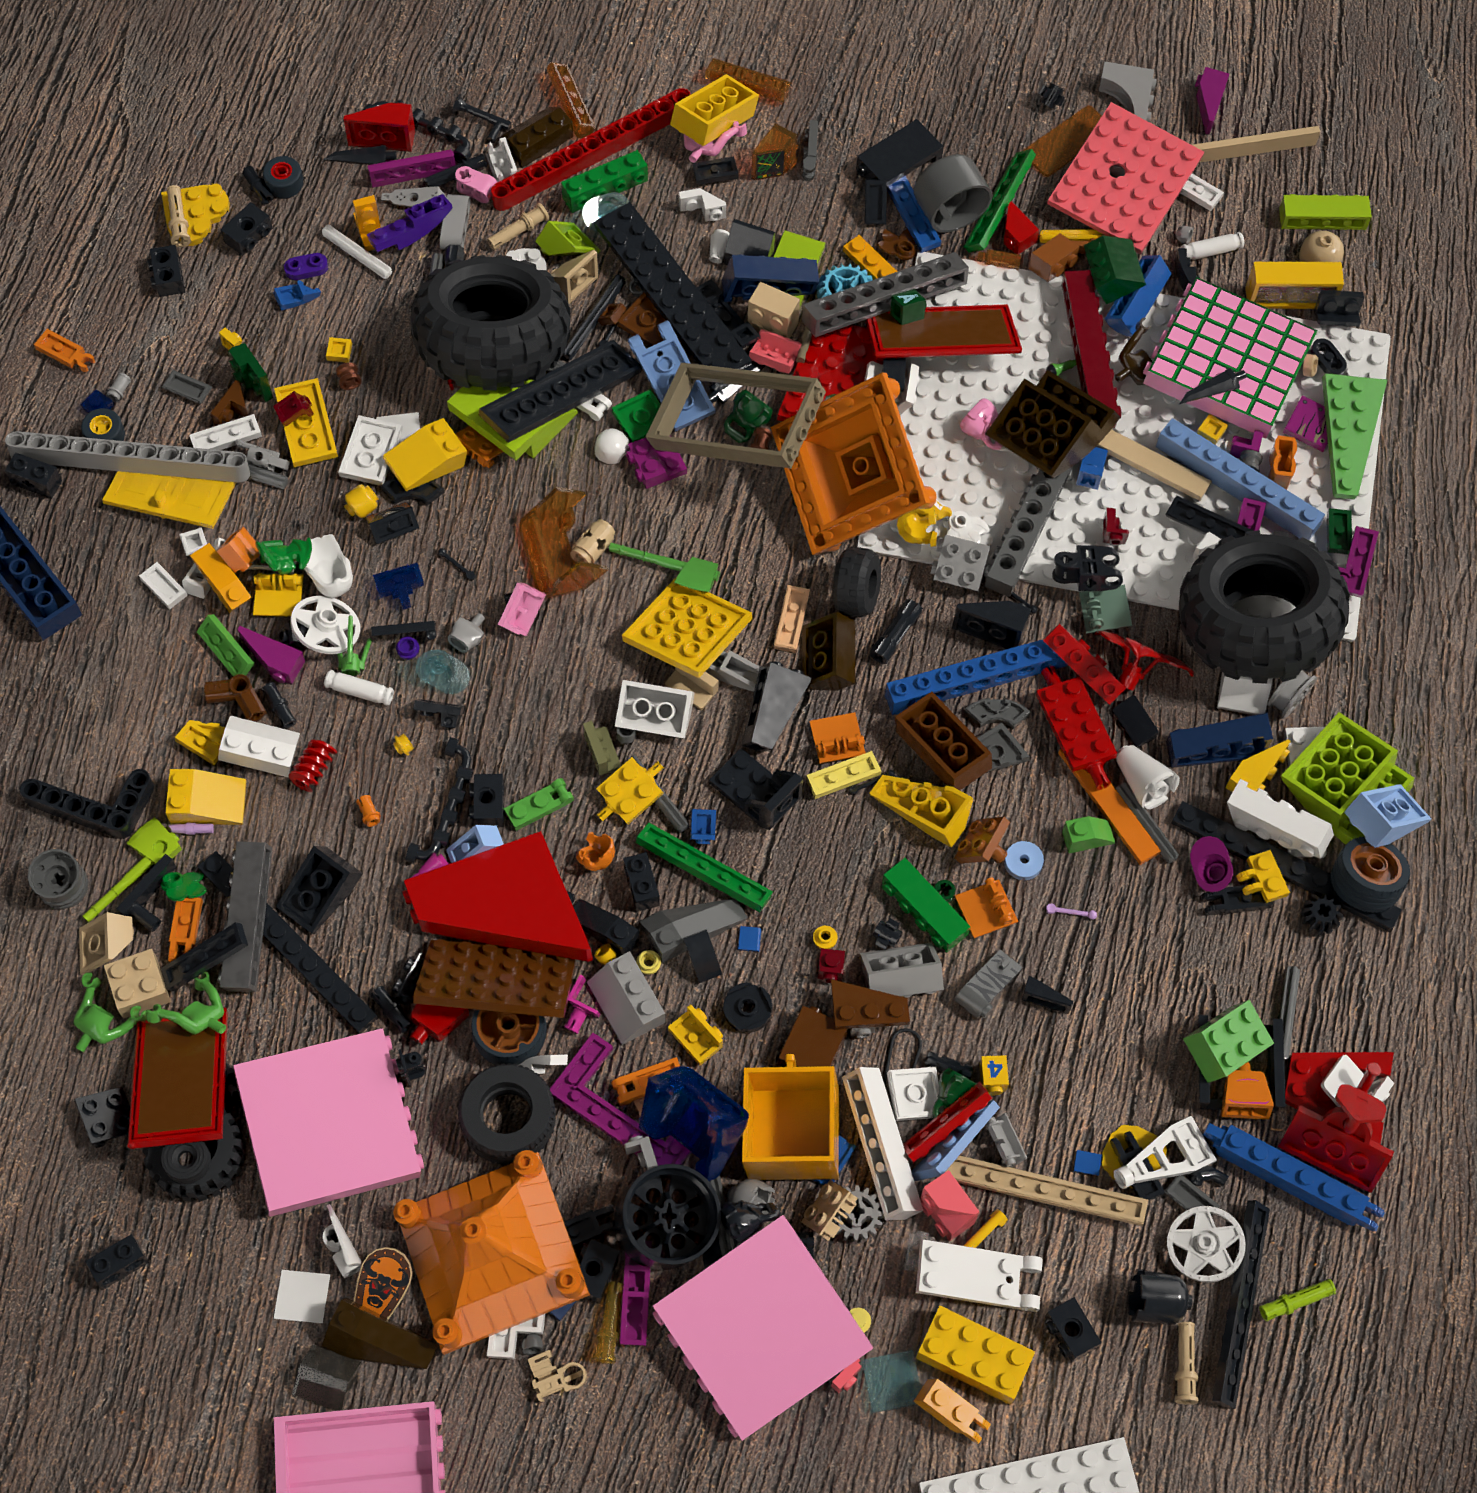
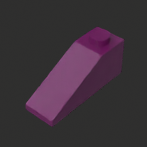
(1209, 94)
(277, 658)

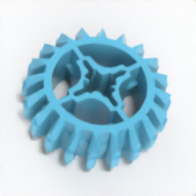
(841, 279)

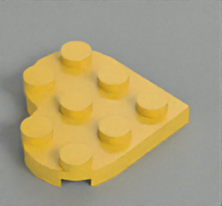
(201, 208)

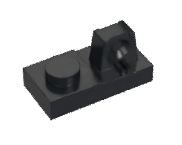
(449, 712)

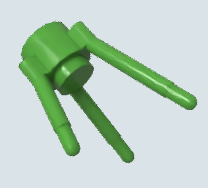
(350, 663)

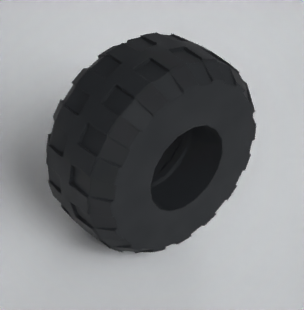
(856, 582)

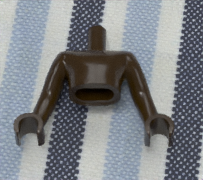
(1134, 362)

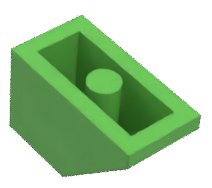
(1087, 834)

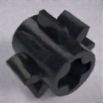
(1051, 95)
(887, 933)

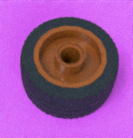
(1370, 876)

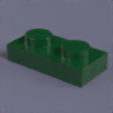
(1339, 531)

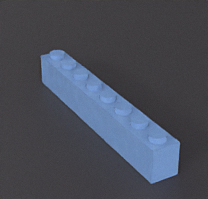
(1239, 479)

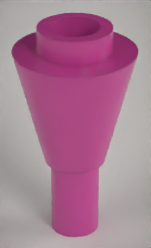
(432, 863)

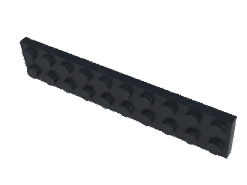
(670, 289)

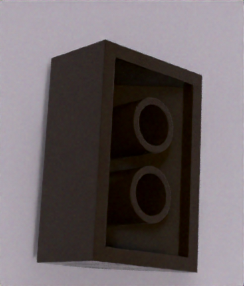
(538, 135)
(829, 652)

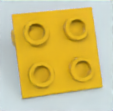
(277, 594)

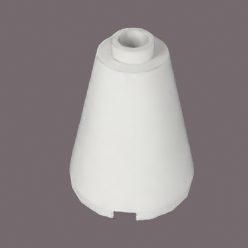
(1146, 776)

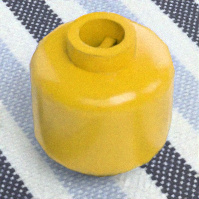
(361, 501)

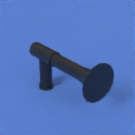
(498, 122)

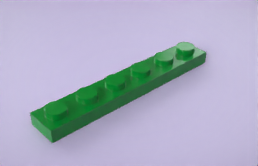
(1001, 198)
(704, 867)

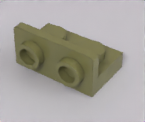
(601, 748)

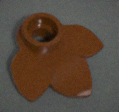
(900, 245)

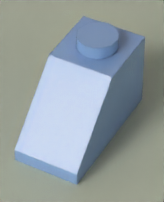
(476, 840)

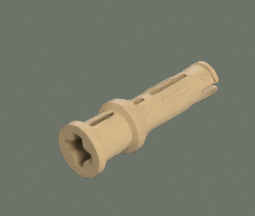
(174, 196)
(525, 222)
(1186, 1375)

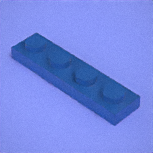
(913, 216)

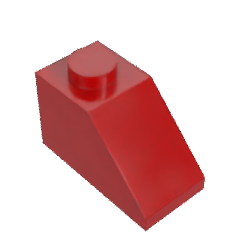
(1019, 230)

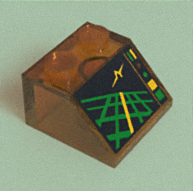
(774, 154)

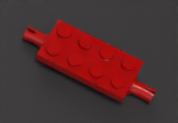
(1076, 725)

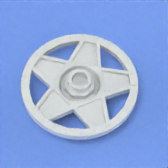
(324, 624)
(1206, 1244)

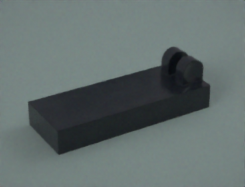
(428, 626)

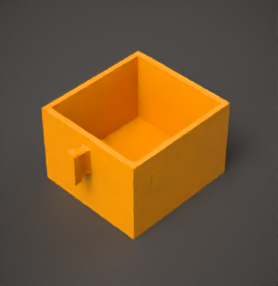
(791, 1122)

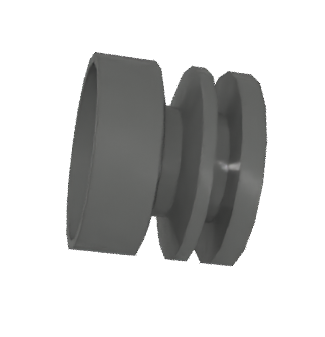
(46, 873)

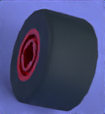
(283, 177)

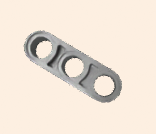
(456, 222)

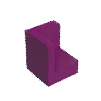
(1240, 444)

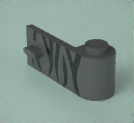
(987, 984)

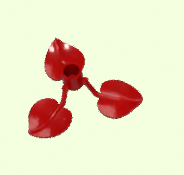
(1132, 672)

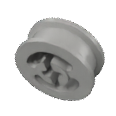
(1292, 693)

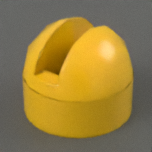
(605, 954)

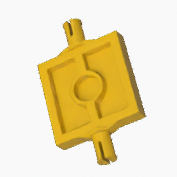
(630, 790)

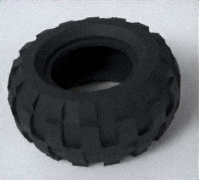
(490, 322)
(1269, 567)

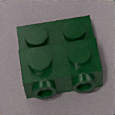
(249, 371)

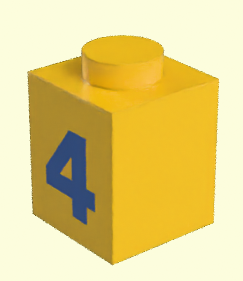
(994, 1074)

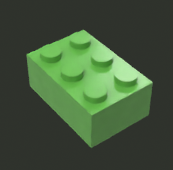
(1228, 1041)

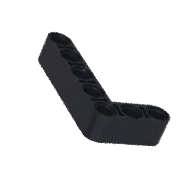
(90, 807)

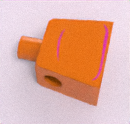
(1246, 1095)

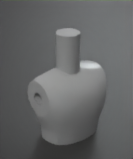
(466, 633)

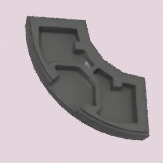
(998, 711)

